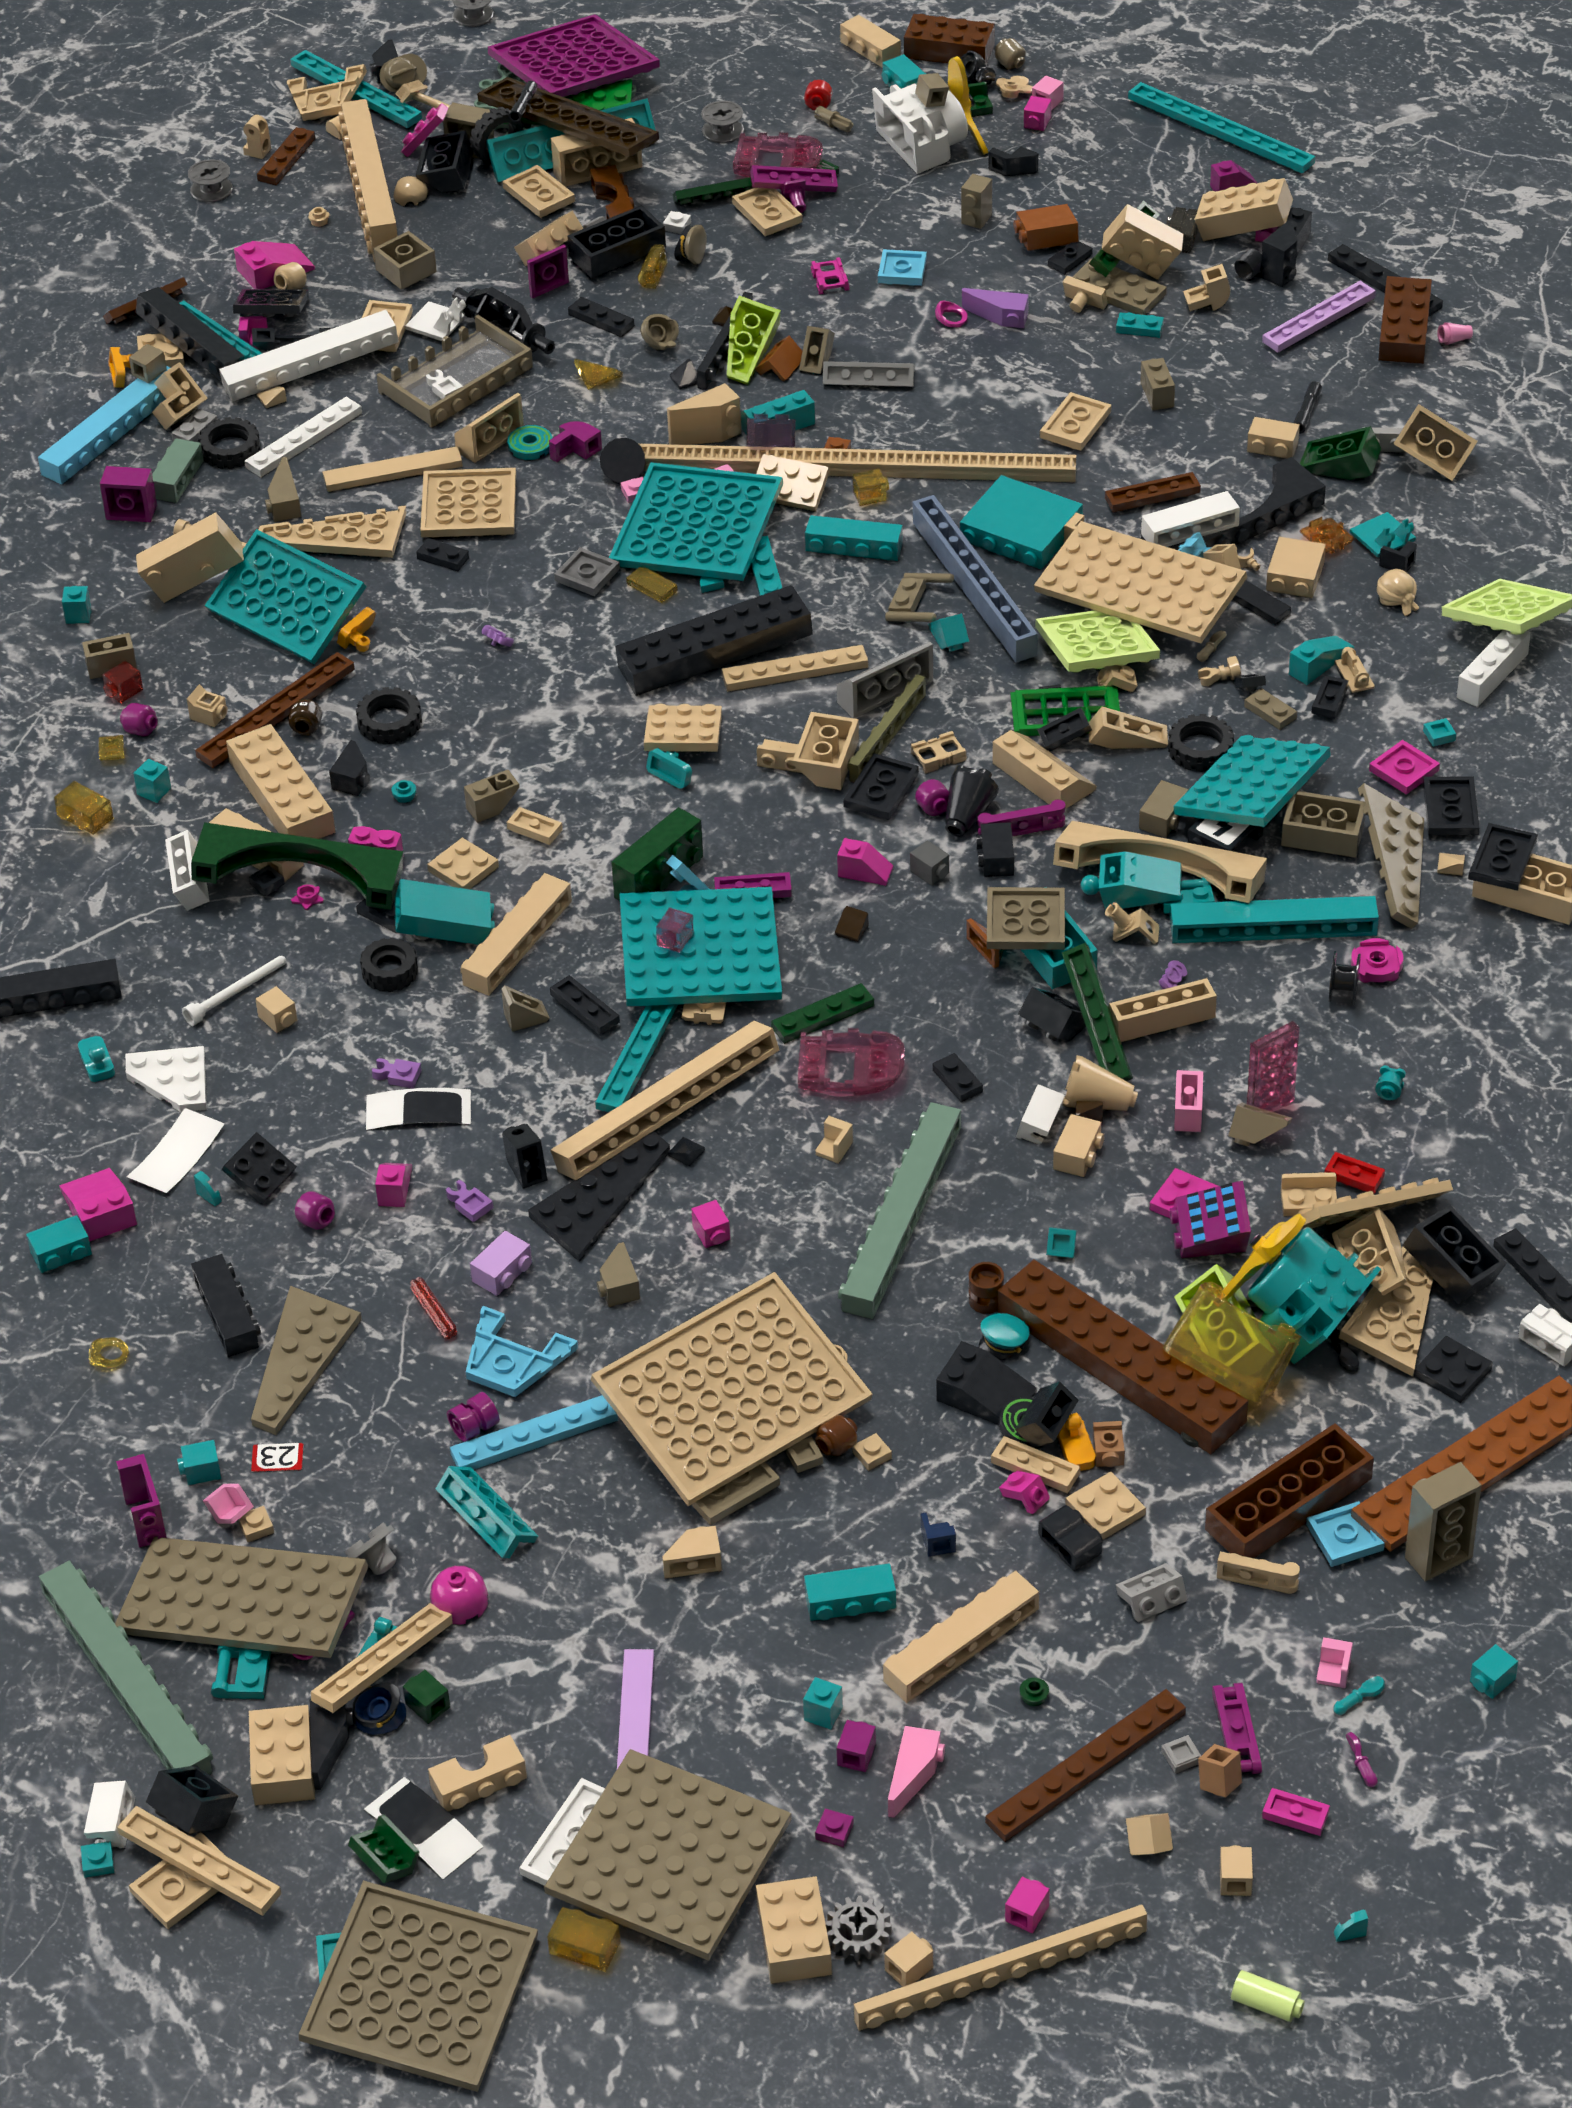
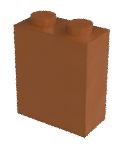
(1046, 227)

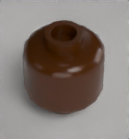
(836, 1436)

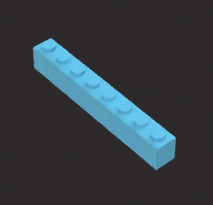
(100, 430)

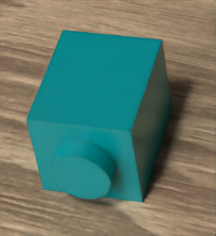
(76, 604)
(152, 780)
(199, 1462)
(1493, 1671)
(823, 1703)

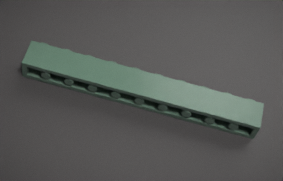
(900, 1211)
(123, 1669)

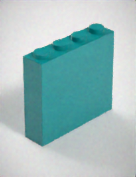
(1019, 521)

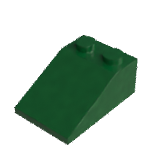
(1343, 455)

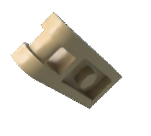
(1258, 1572)

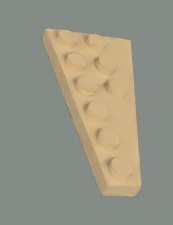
(344, 533)
(1388, 1198)
(1393, 1323)

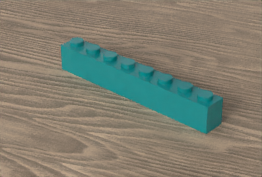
(1274, 919)

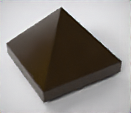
(722, 315)

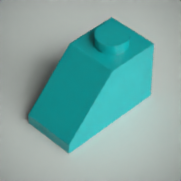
(950, 632)

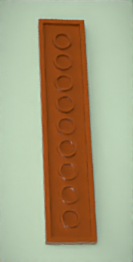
(1486, 1452)

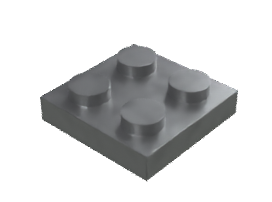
(587, 571)

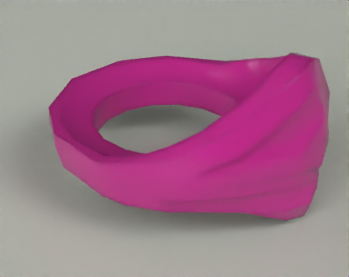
(945, 306)

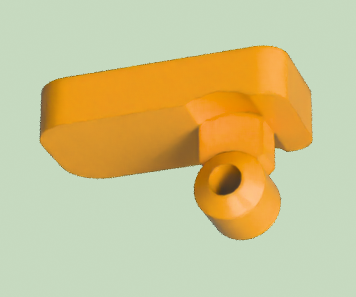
(117, 366)
(354, 629)
(1076, 1443)

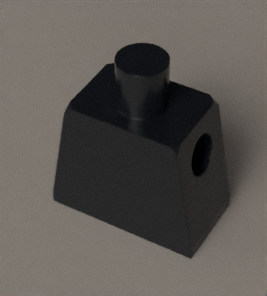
(523, 1144)

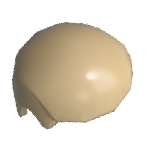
(410, 190)

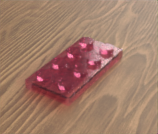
(1273, 1068)

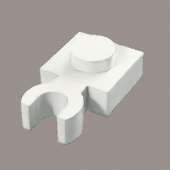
(442, 386)

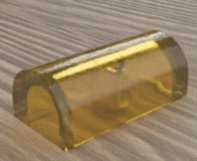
(653, 267)

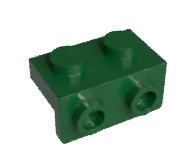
(385, 1850)

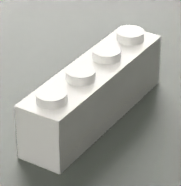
(1182, 521)
(1492, 666)

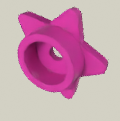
(312, 893)

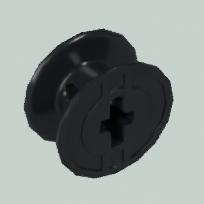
(1344, 977)

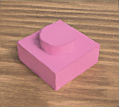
(631, 488)

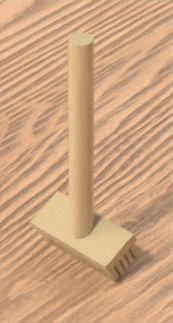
(414, 91)

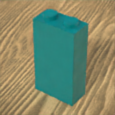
(443, 912)

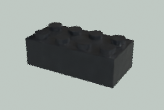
(616, 241)

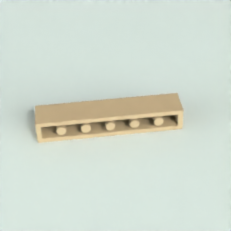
(516, 934)
(960, 1636)

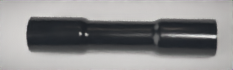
(520, 106)
(1310, 398)

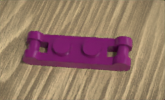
(1029, 819)
(1237, 1725)

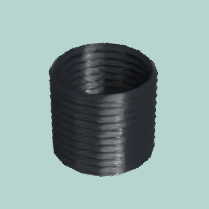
(1248, 264)

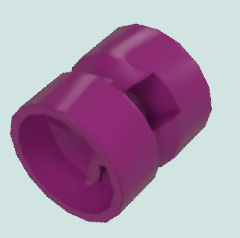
(470, 1418)

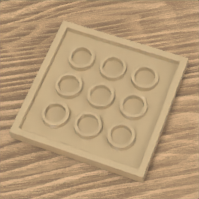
(468, 502)

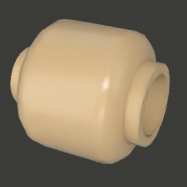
(290, 276)

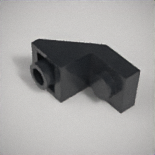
(1018, 163)

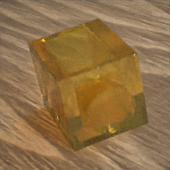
(870, 487)

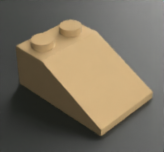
(705, 417)

